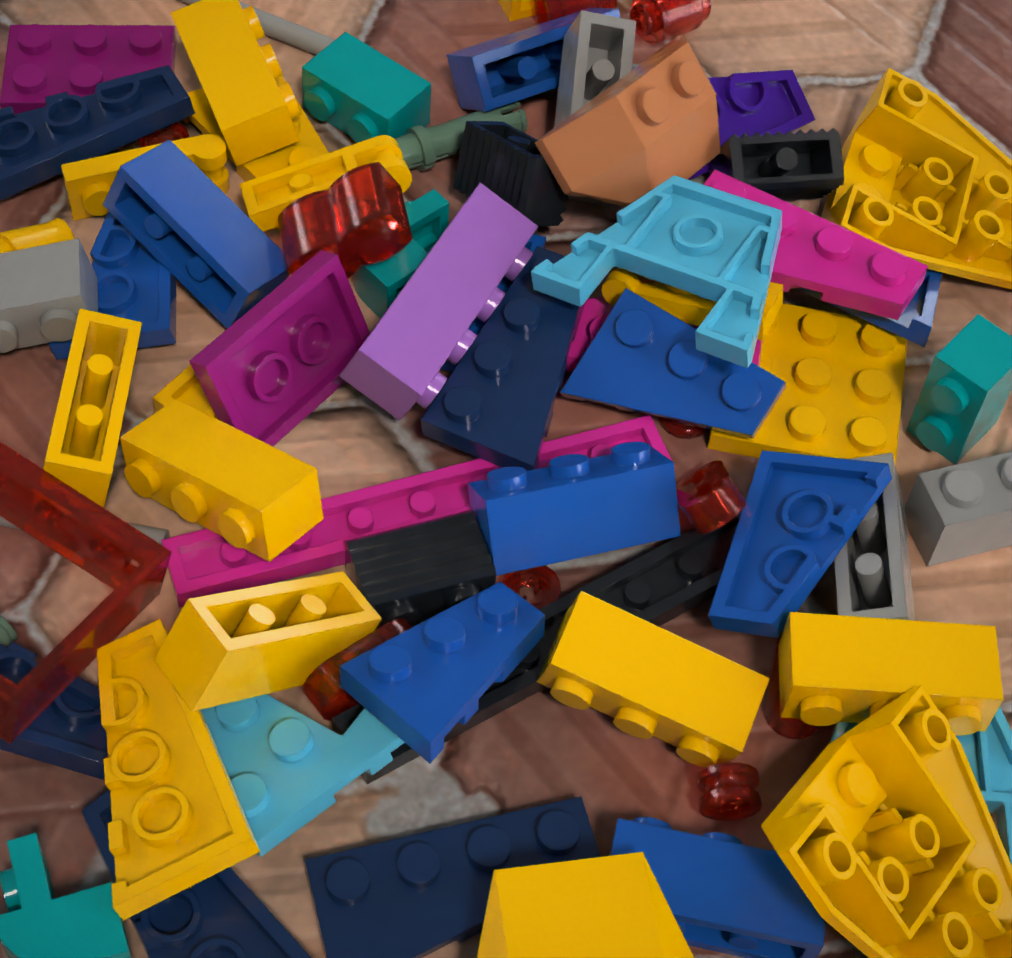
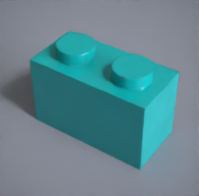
(364, 91)
(964, 390)

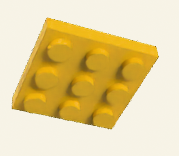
(838, 392)

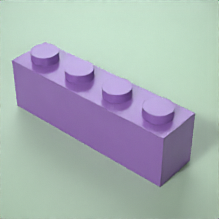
(440, 302)

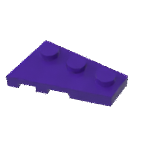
(758, 104)

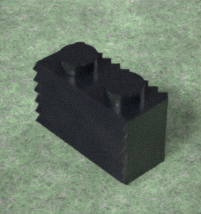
(785, 164)
(511, 168)
(421, 567)

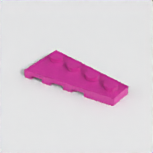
(833, 259)

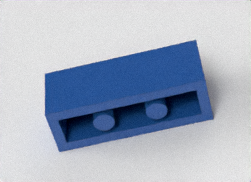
(512, 64)
(196, 232)
(576, 507)
(725, 891)

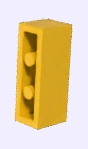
(238, 77)
(92, 403)
(222, 479)
(261, 638)
(857, 665)
(652, 682)

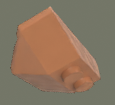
(638, 130)

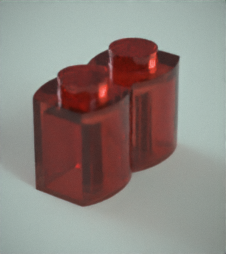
(356, 218)

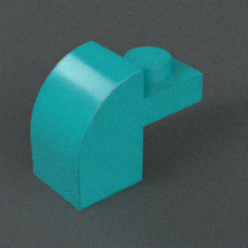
(382, 281)
(51, 927)

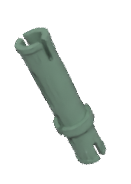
(425, 146)

